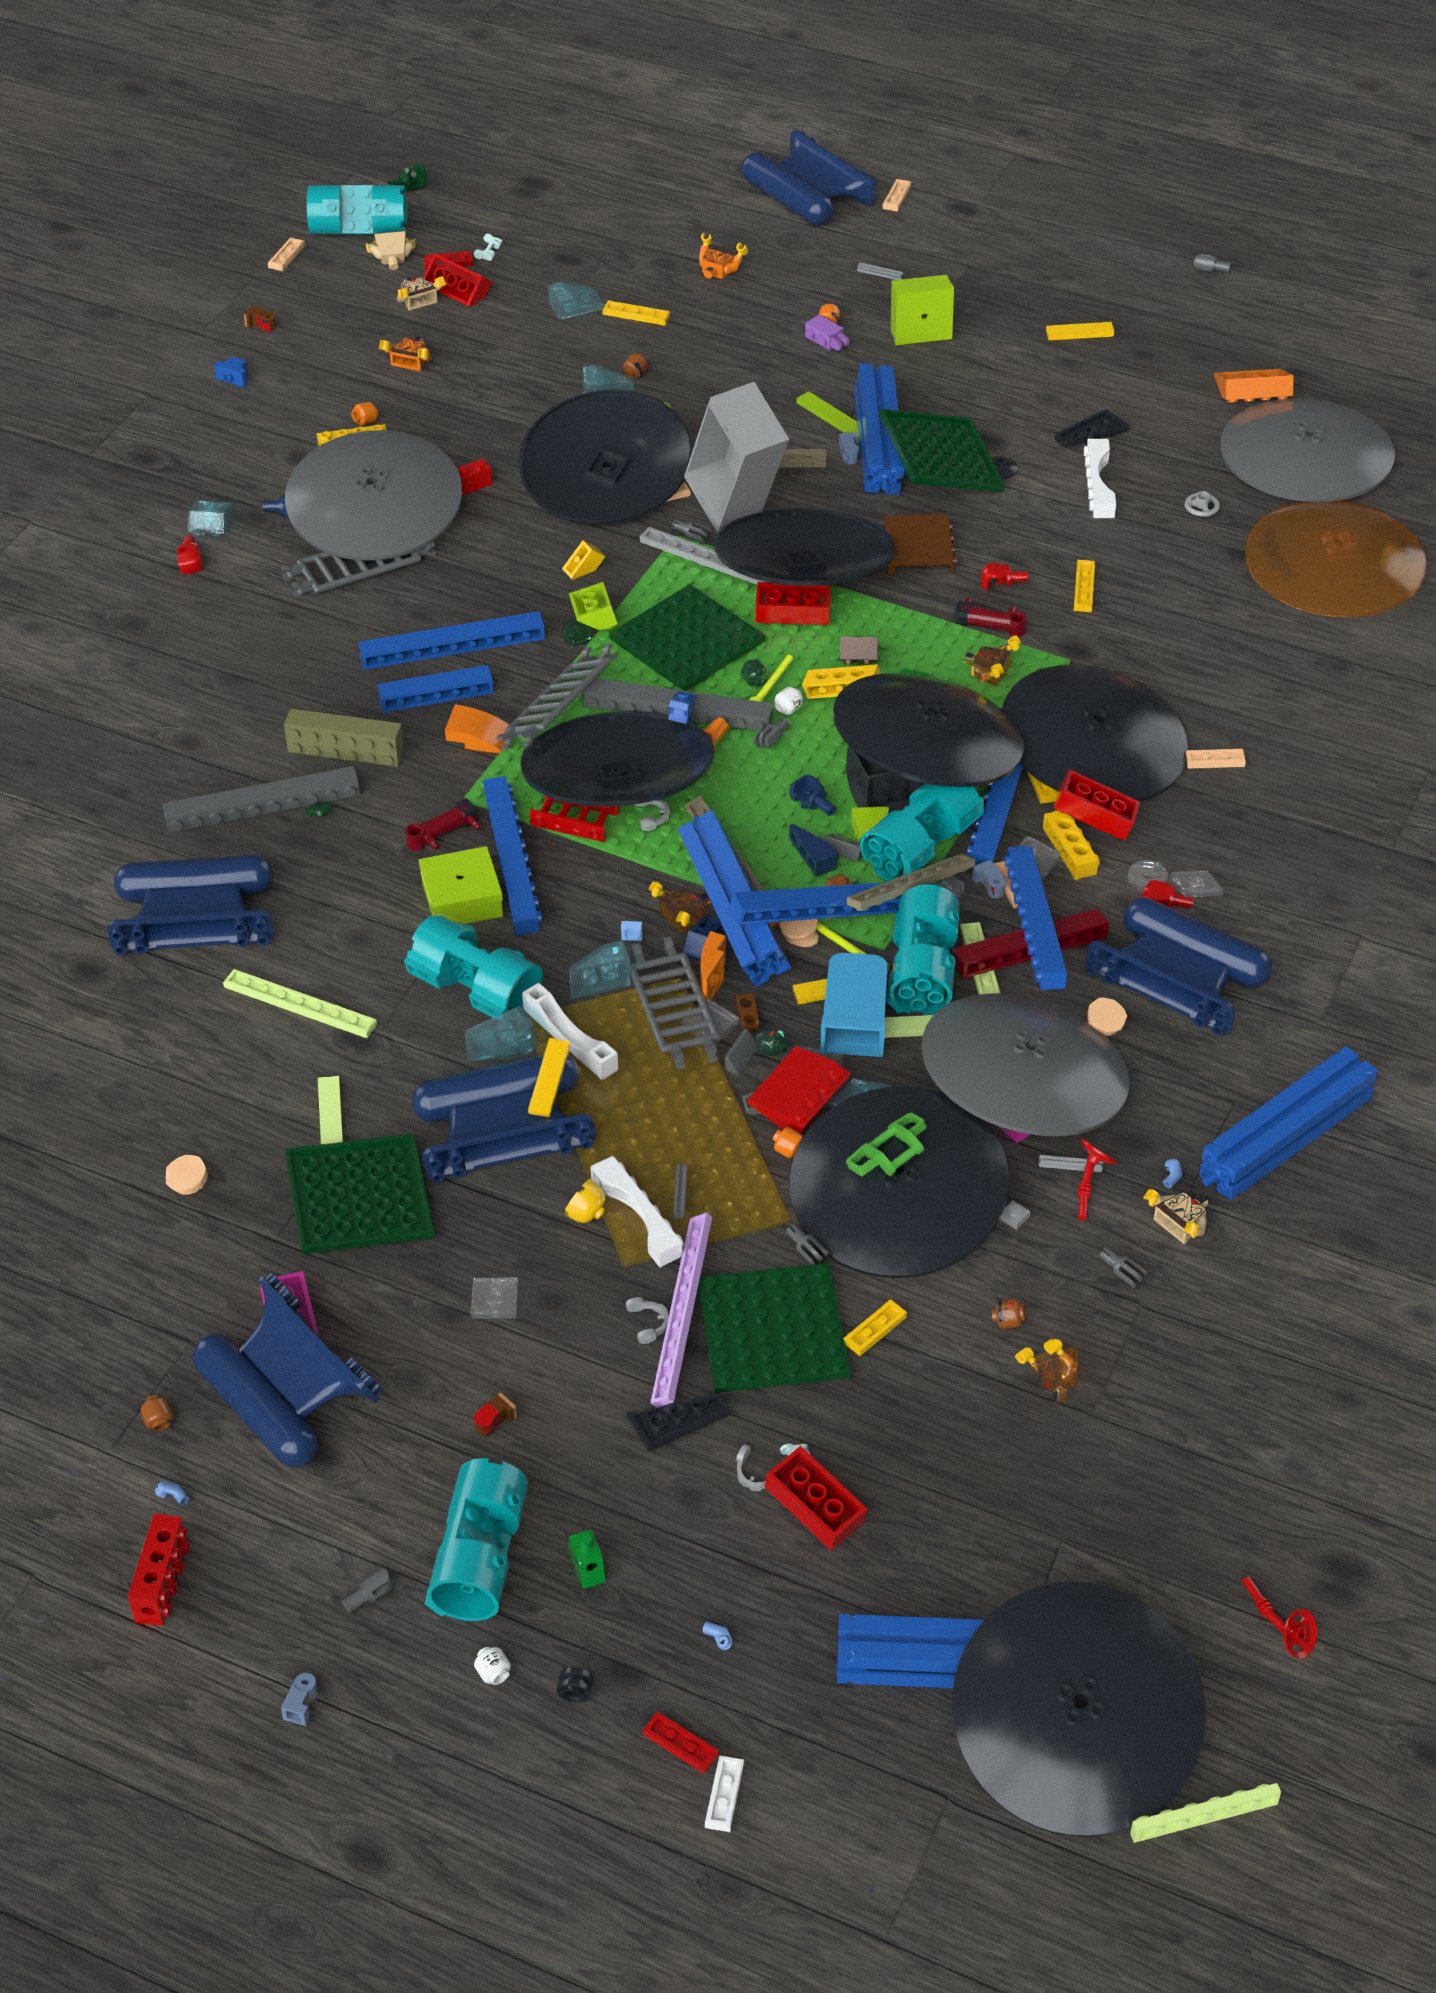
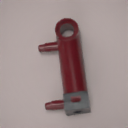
(1012, 622)
(419, 834)

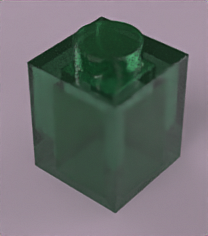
(576, 633)

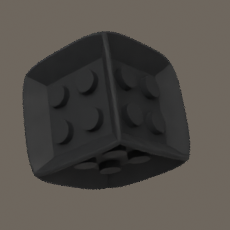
(875, 786)

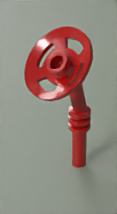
(1084, 1191)
(1294, 1631)

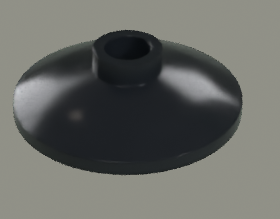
(1006, 466)

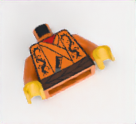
(718, 261)
(407, 353)

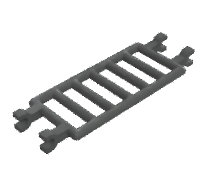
(311, 583)
(531, 730)
(649, 1008)

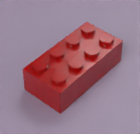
(792, 604)
(1096, 805)
(815, 1498)

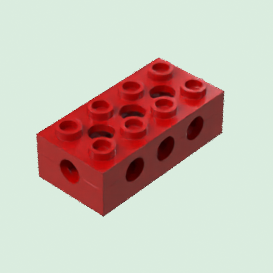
(158, 1570)

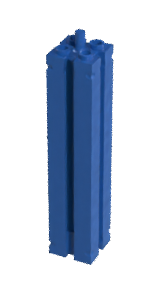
(879, 458)
(722, 877)
(1287, 1123)
(901, 1649)

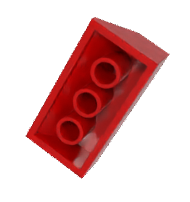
(461, 283)
(475, 476)

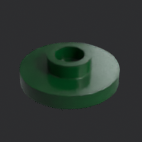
(319, 809)

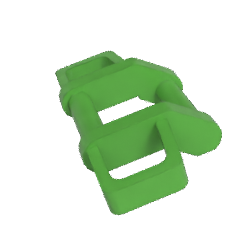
(878, 1158)

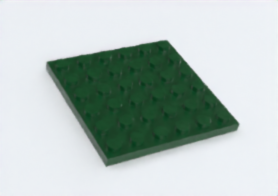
(941, 450)
(687, 637)
(358, 1193)
(773, 1328)

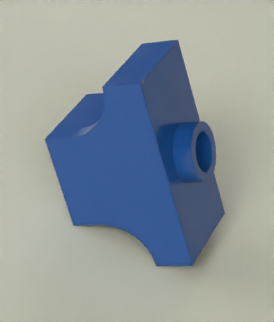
(232, 371)
(681, 707)

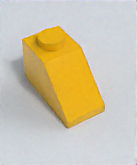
(583, 560)

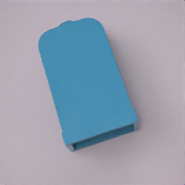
(854, 1005)

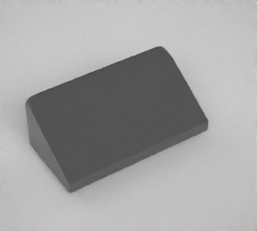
(844, 846)
(740, 1053)

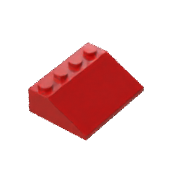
(799, 1089)

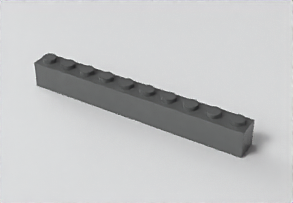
(637, 697)
(260, 799)

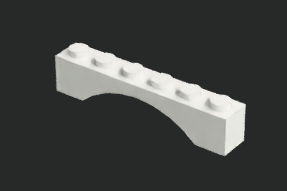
(1101, 497)
(593, 1053)
(663, 1243)

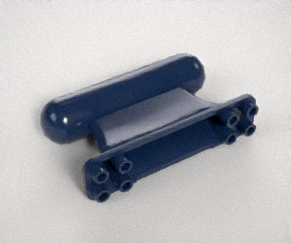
(808, 179)
(192, 903)
(1180, 963)
(493, 1119)
(280, 1375)

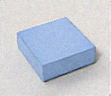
(631, 931)

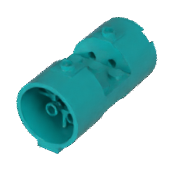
(356, 209)
(908, 837)
(449, 954)
(923, 966)
(475, 1546)

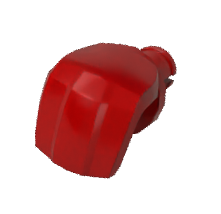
(189, 556)
(1001, 573)
(1165, 893)

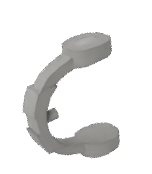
(650, 823)
(638, 1304)
(741, 1458)

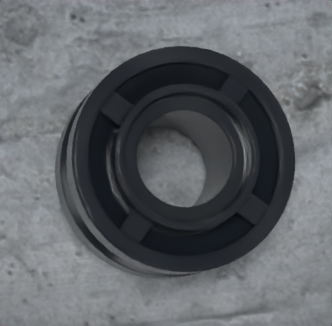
(575, 1684)

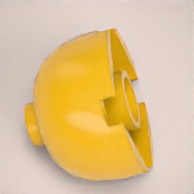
(587, 1203)

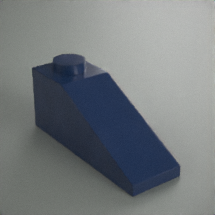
(815, 851)
(698, 934)

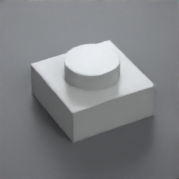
(1015, 1215)

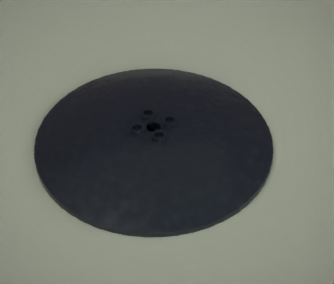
(620, 428)
(804, 547)
(928, 730)
(1134, 748)
(617, 758)
(908, 1220)
(1068, 1764)

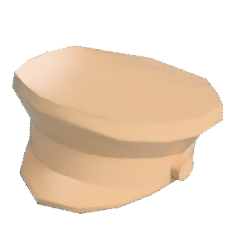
(800, 932)
(1106, 1016)
(186, 1174)

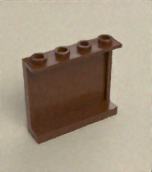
(921, 540)

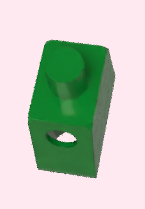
(583, 1551)

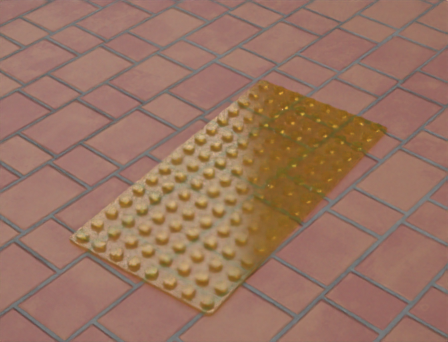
(665, 1118)

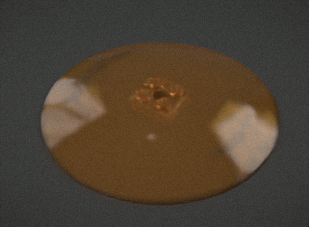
(1299, 561)

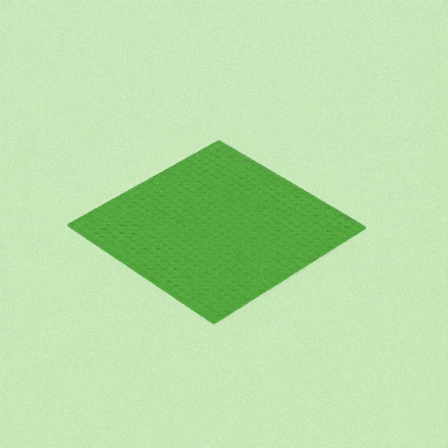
(751, 783)

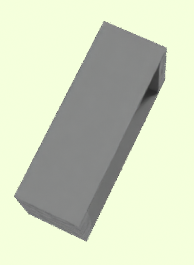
(735, 455)

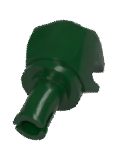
(412, 180)

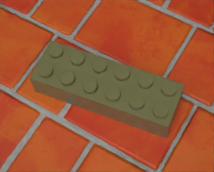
(344, 737)

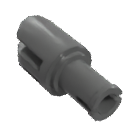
(1210, 263)
(692, 530)
(771, 734)
(806, 1243)
(1122, 1265)
(369, 1590)

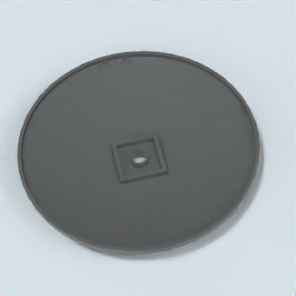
(1307, 450)
(404, 510)
(1058, 1088)

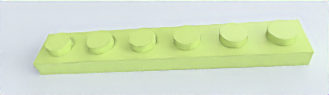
(1203, 1813)

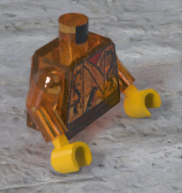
(992, 663)
(680, 907)
(1055, 1368)

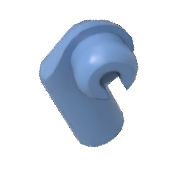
(1175, 1172)
(173, 1489)
(720, 1634)

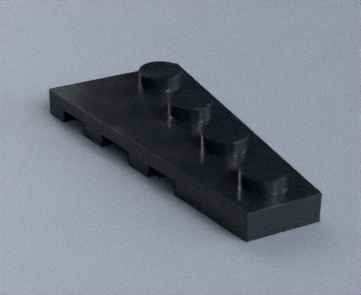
(1094, 427)
(670, 1423)

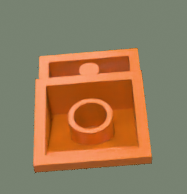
(475, 729)
(712, 964)

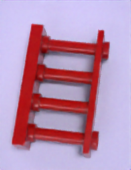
(571, 826)

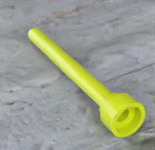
(773, 679)
(841, 941)

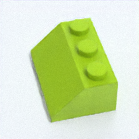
(593, 607)

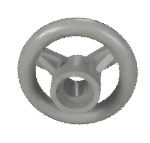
(1201, 501)

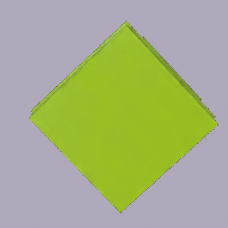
(922, 309)
(462, 886)

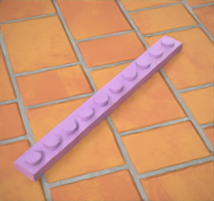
(681, 1311)

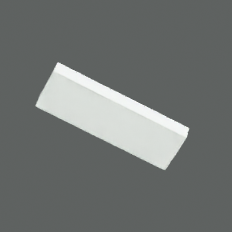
(724, 1793)

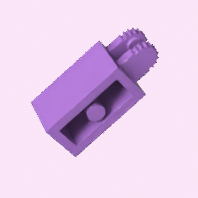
(825, 333)

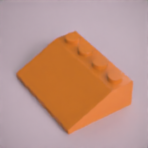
(1254, 384)

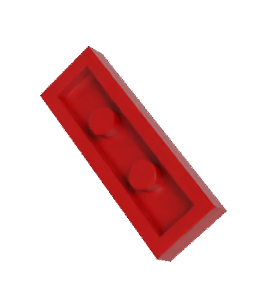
(461, 258)
(680, 1742)

